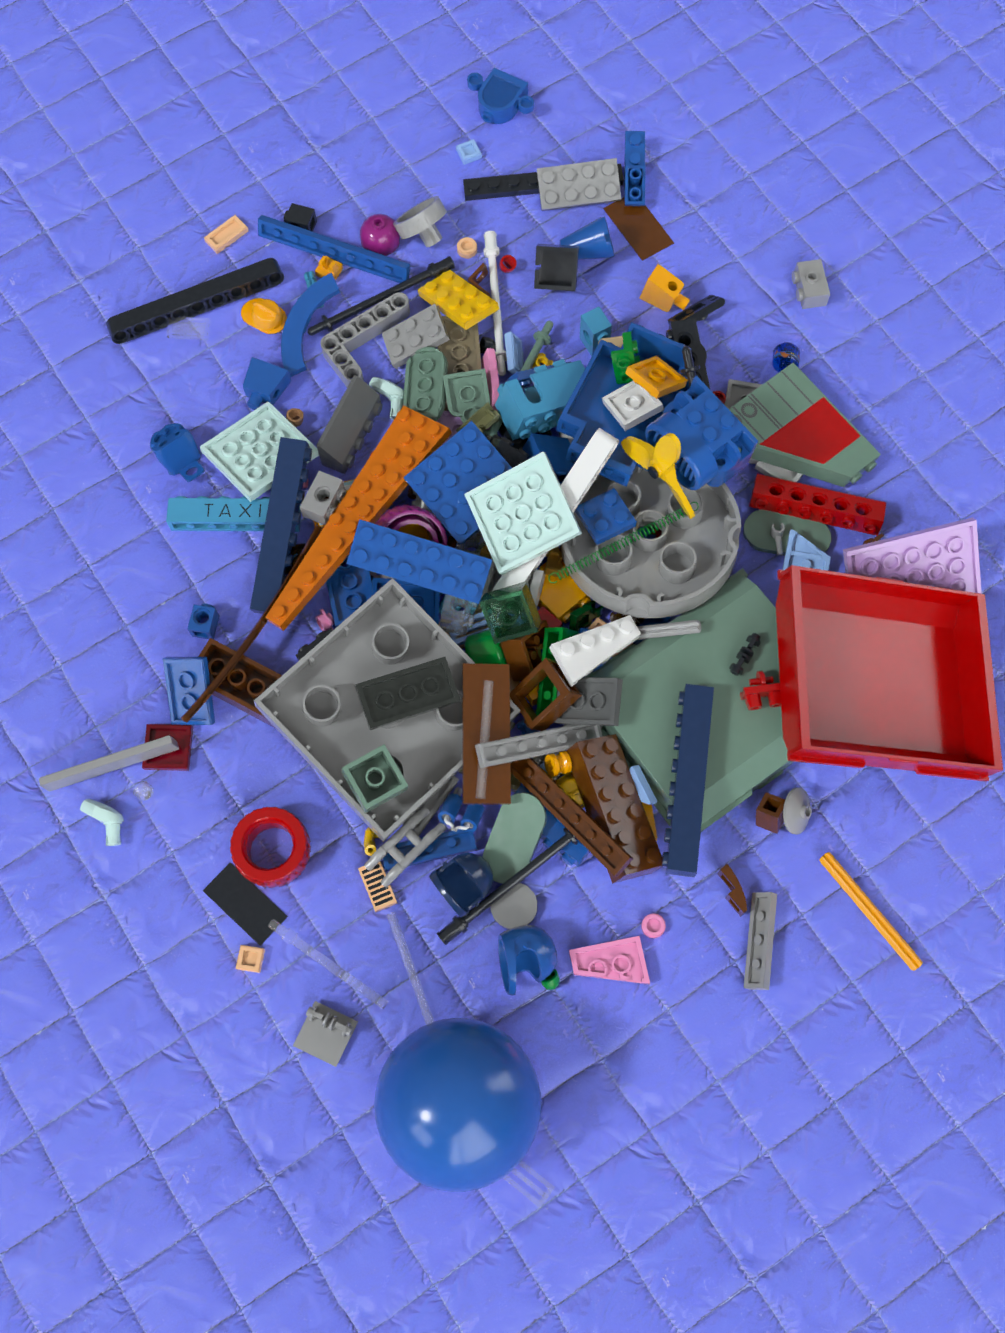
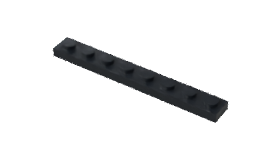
(507, 185)

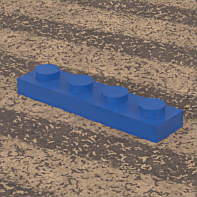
(446, 845)

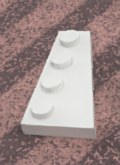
(586, 651)

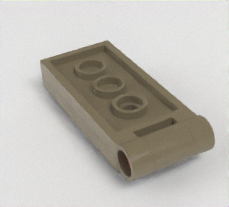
(462, 349)

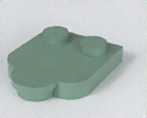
(466, 393)

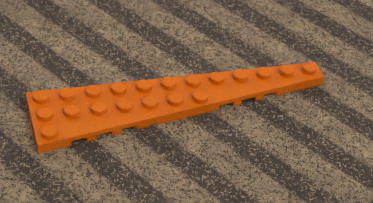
(376, 487)

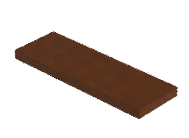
(498, 776)

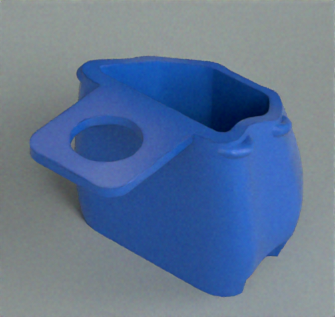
(177, 451)

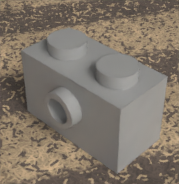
(811, 284)

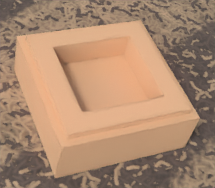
(250, 959)

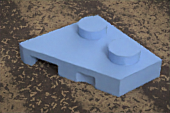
(804, 553)

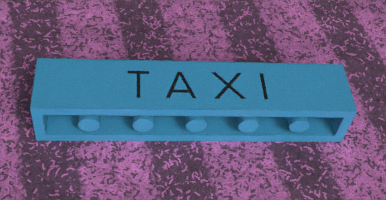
(217, 514)

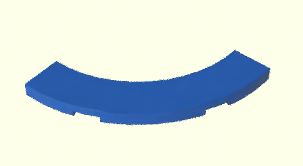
(299, 319)

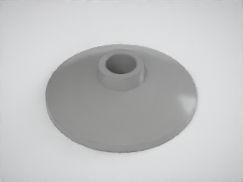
(796, 810)

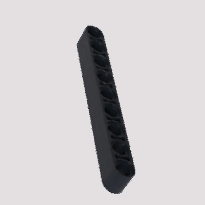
(195, 300)

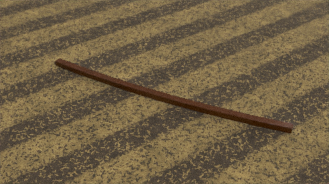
(250, 638)

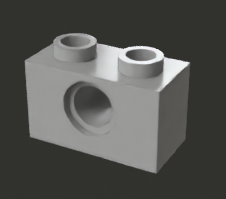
(322, 486)

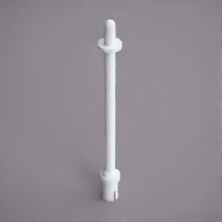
(491, 251)

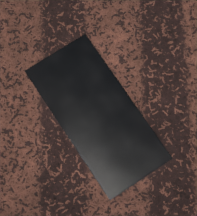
(244, 903)

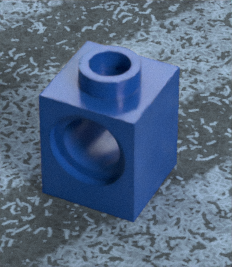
(207, 629)

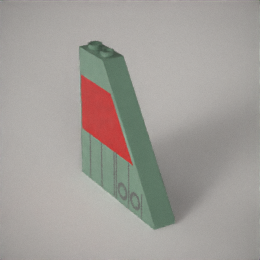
(804, 430)

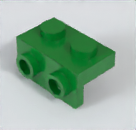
(623, 358)

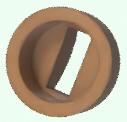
(295, 416)

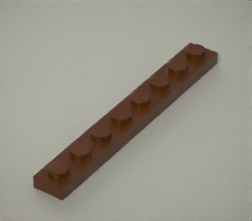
(571, 815)

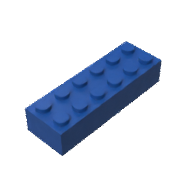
(419, 561)

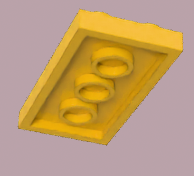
(458, 299)

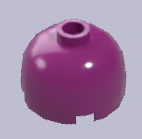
(379, 234)

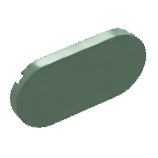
(424, 382)
(759, 524)
(515, 836)

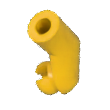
(369, 842)

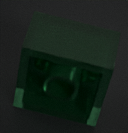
(510, 612)

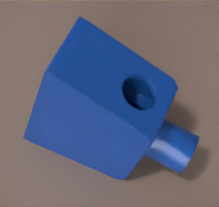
(264, 383)

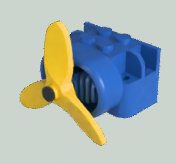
(693, 443)

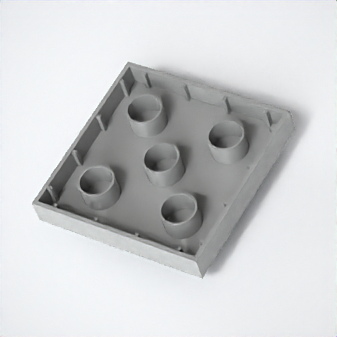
(324, 719)

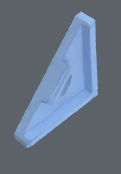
(642, 786)

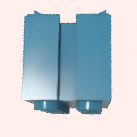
(542, 403)

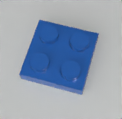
(605, 516)

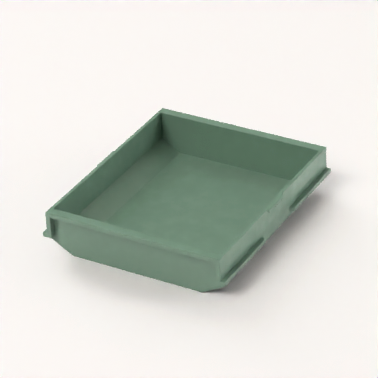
(743, 744)

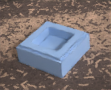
(468, 152)

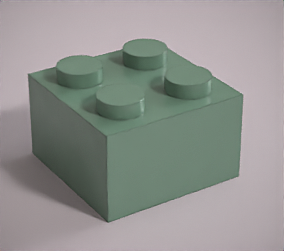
(374, 778)

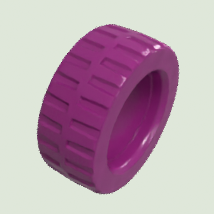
(407, 514)

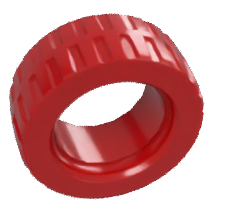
(254, 824)

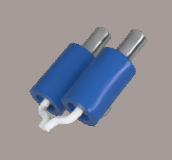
(451, 808)

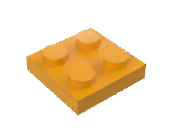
(656, 377)

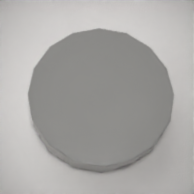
(515, 907)

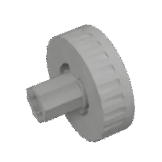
(421, 221)

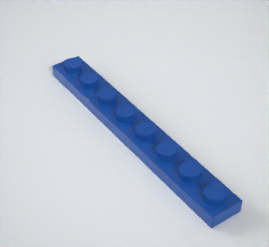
(334, 249)

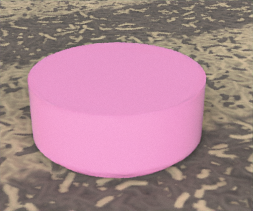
(653, 926)

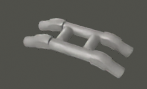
(390, 846)

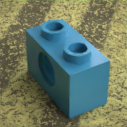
(594, 327)

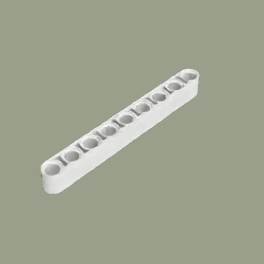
(574, 487)

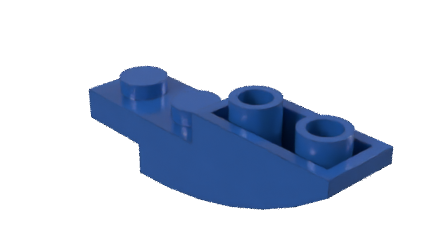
(634, 168)

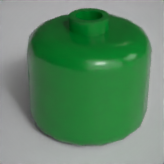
(482, 649)

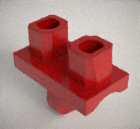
(753, 694)

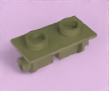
(482, 418)

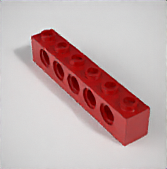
(818, 504)

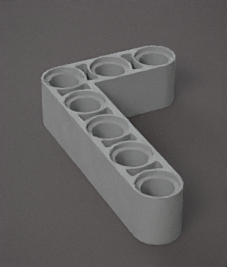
(361, 335)

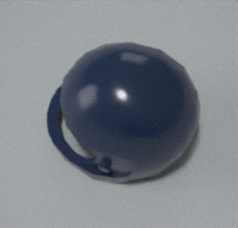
(463, 881)

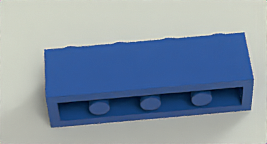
(554, 831)

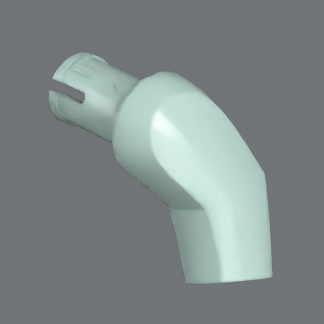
(391, 391)
(107, 816)

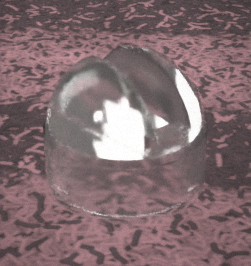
(144, 791)

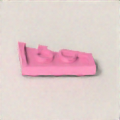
(612, 960)

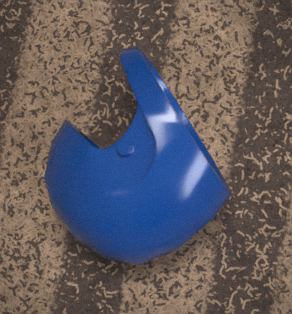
(527, 950)

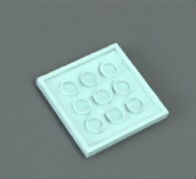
(250, 448)
(522, 513)

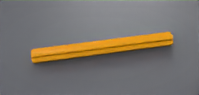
(871, 911)

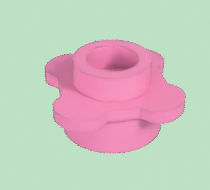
(325, 620)

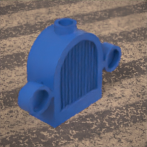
(500, 96)

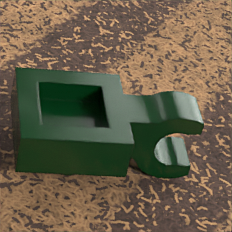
(584, 615)

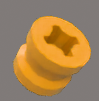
(558, 763)

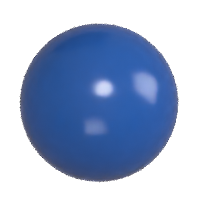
(457, 1105)

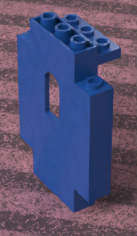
(586, 410)

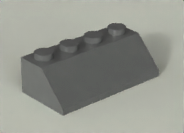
(349, 425)

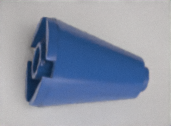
(592, 240)

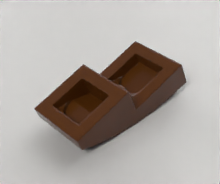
(736, 896)

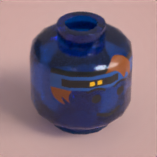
(784, 355)

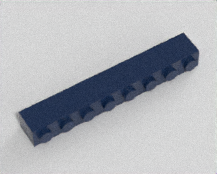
(281, 521)
(689, 783)

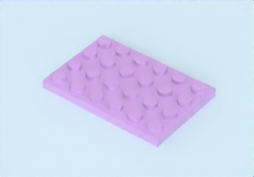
(931, 557)

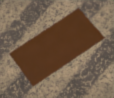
(639, 228)

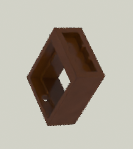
(567, 696)

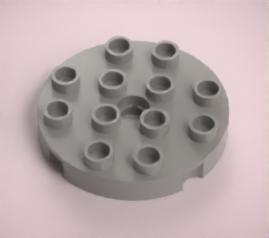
(661, 573)

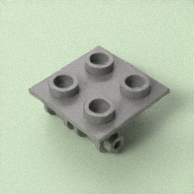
(325, 1033)

